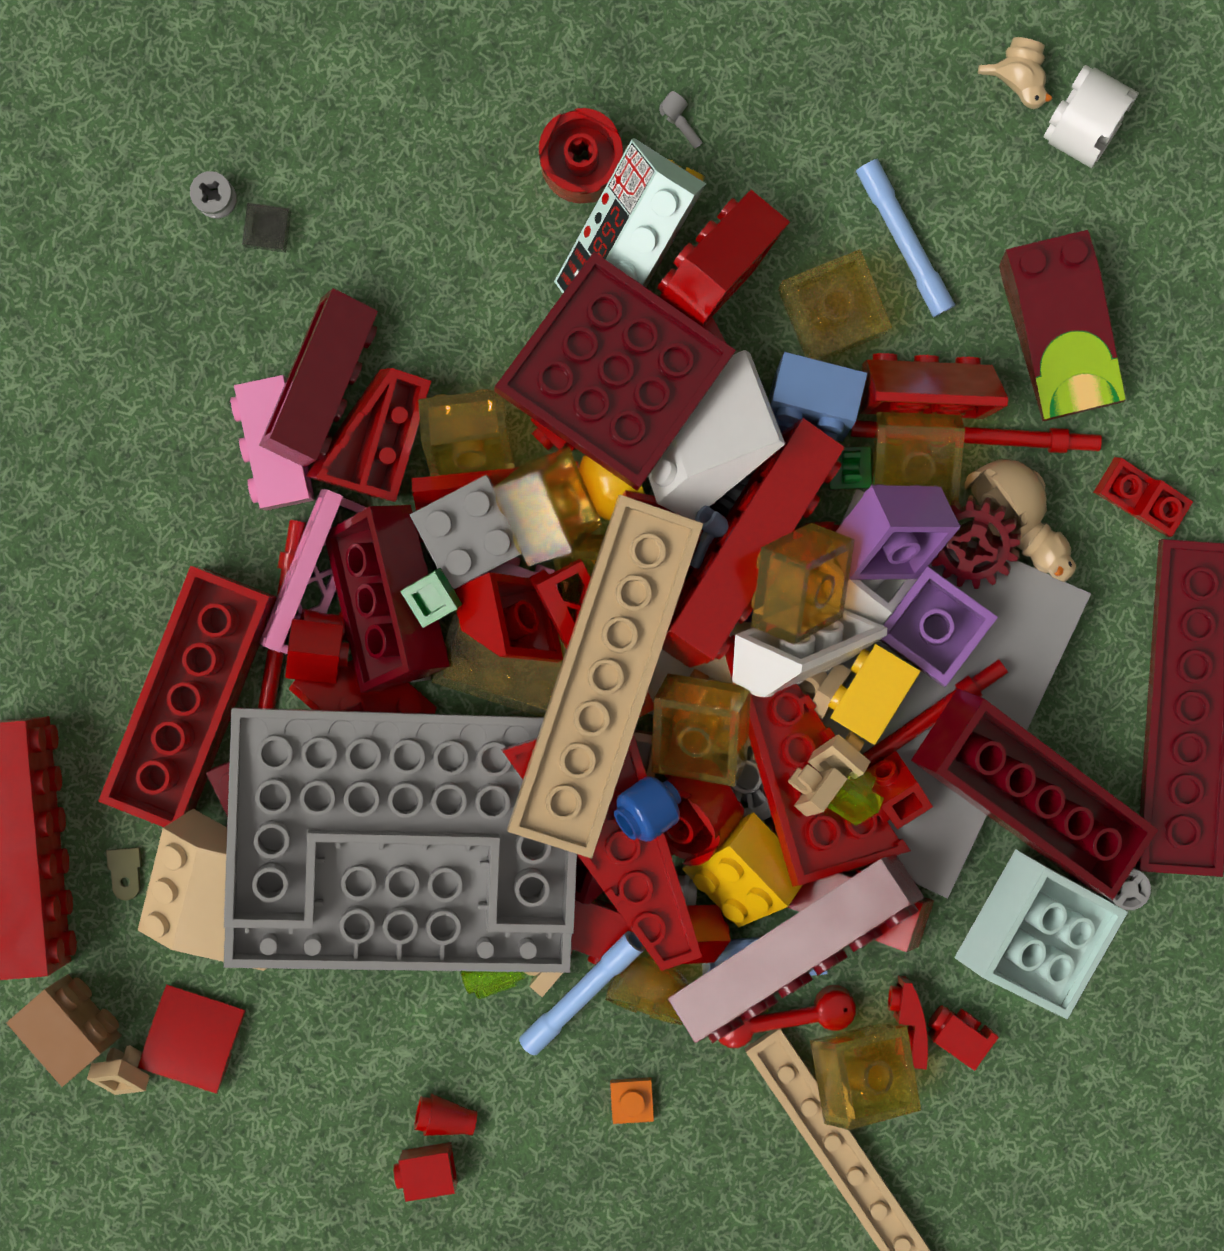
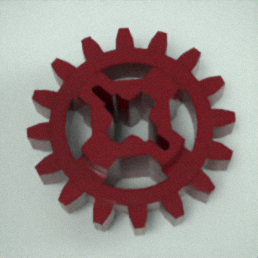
(988, 549)

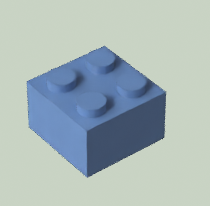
(817, 392)

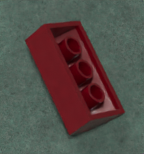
(371, 563)

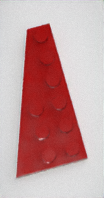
(783, 737)
(635, 873)

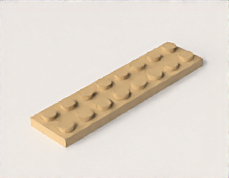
(604, 676)

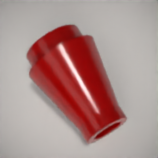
(443, 1117)

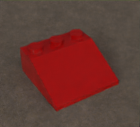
(931, 386)

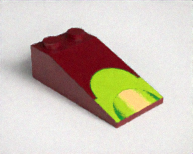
(1063, 324)

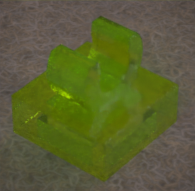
(856, 799)

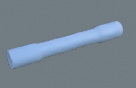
(883, 196)
(611, 964)

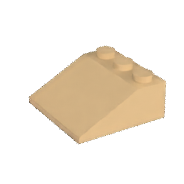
(188, 888)

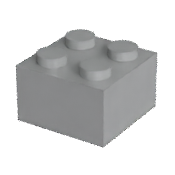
(466, 532)

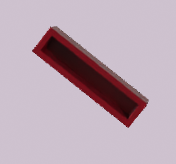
(319, 379)

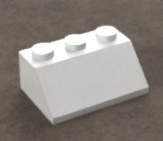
(771, 664)

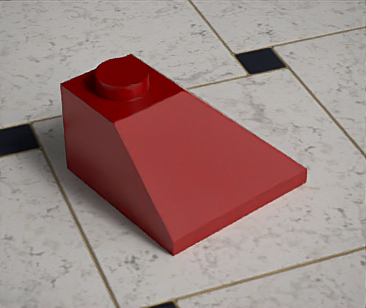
(508, 618)

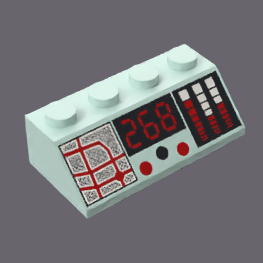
(635, 216)

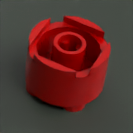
(572, 134)
(706, 817)

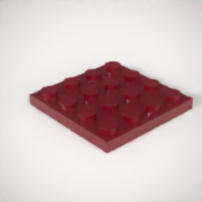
(614, 371)

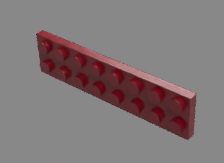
(1186, 713)

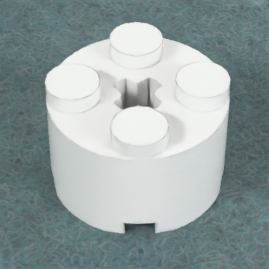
(1090, 115)

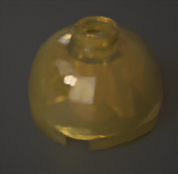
(647, 989)

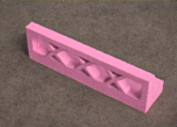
(301, 570)

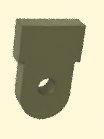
(123, 864)

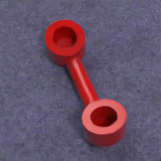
(827, 1010)

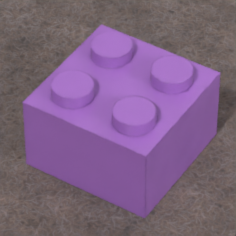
(898, 531)
(937, 626)

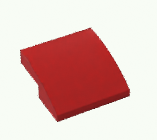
(191, 1039)

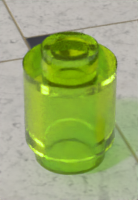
(489, 983)

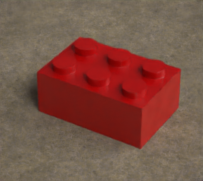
(723, 258)

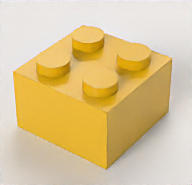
(874, 693)
(746, 874)

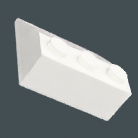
(719, 442)

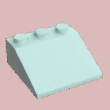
(1040, 935)

